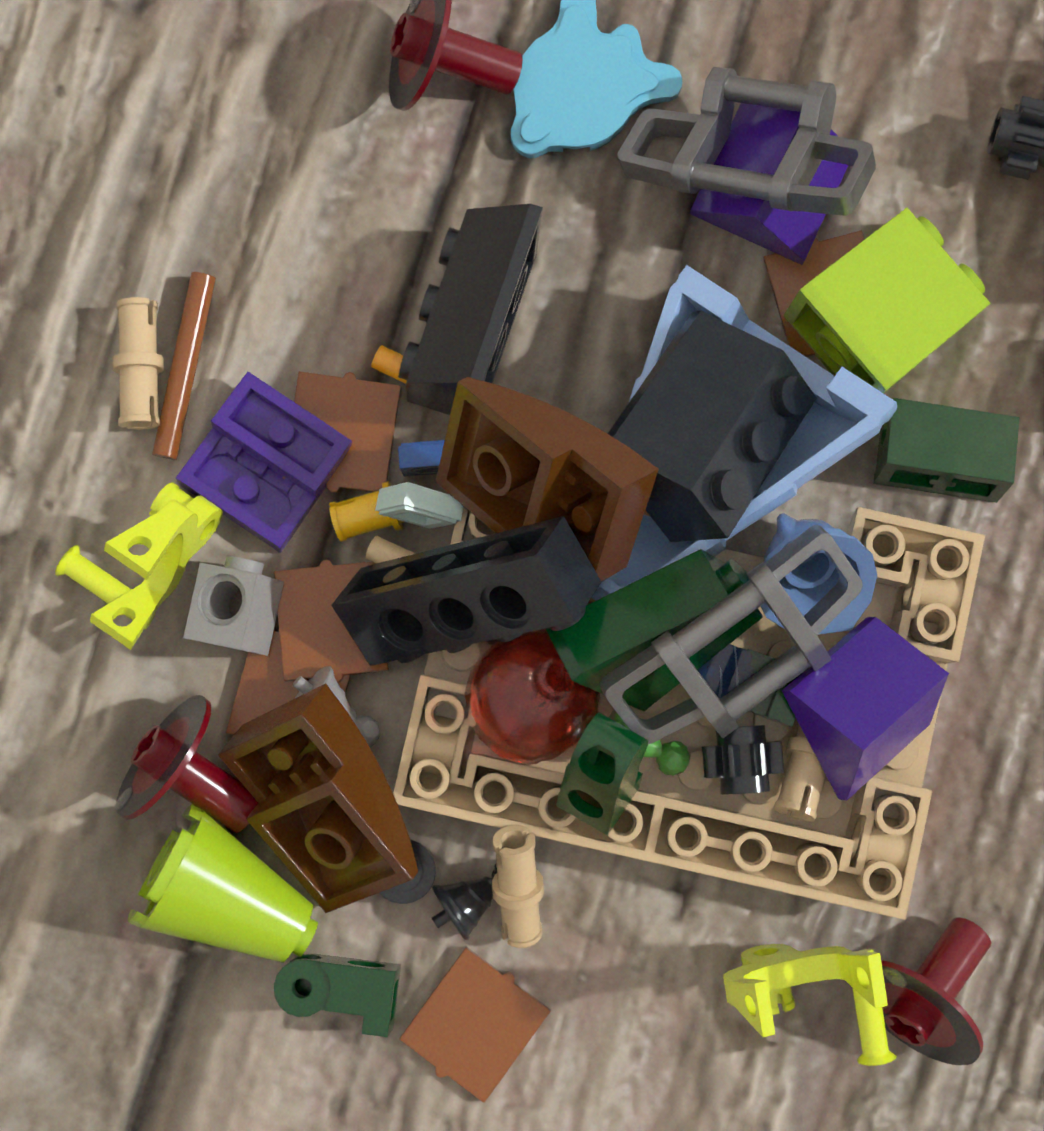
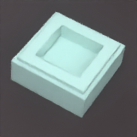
(418, 505)

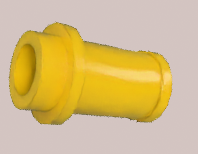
(358, 516)

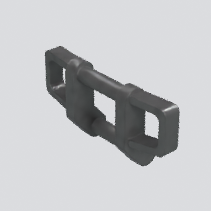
(710, 130)
(760, 589)

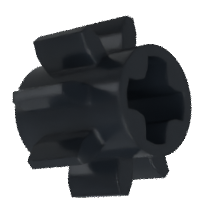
(1019, 138)
(743, 760)

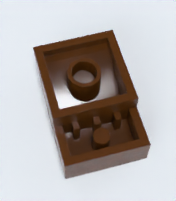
(533, 462)
(322, 800)

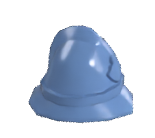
(818, 575)

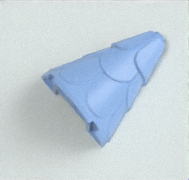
(837, 423)

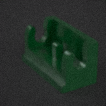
(948, 451)

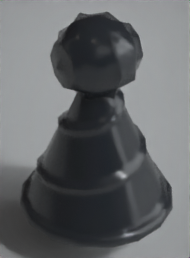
(464, 903)

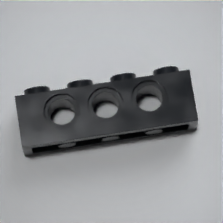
(469, 593)

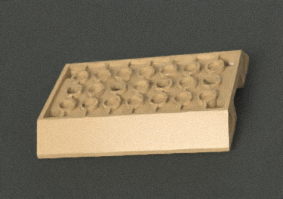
(853, 852)

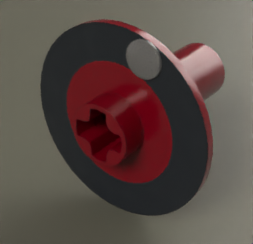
(427, 45)
(169, 760)
(923, 1002)

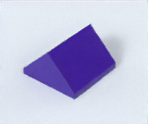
(758, 144)
(865, 703)

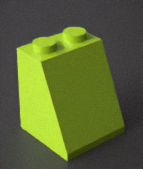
(887, 303)

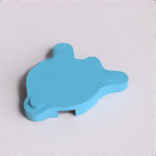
(584, 84)

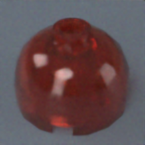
(527, 700)

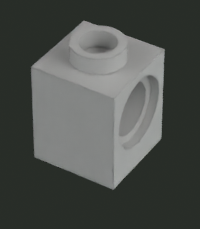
(209, 610)

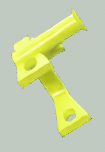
(172, 534)
(772, 970)

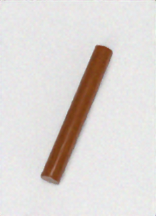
(184, 365)

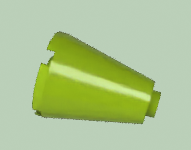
(222, 895)

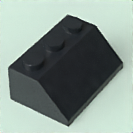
(474, 305)
(712, 424)

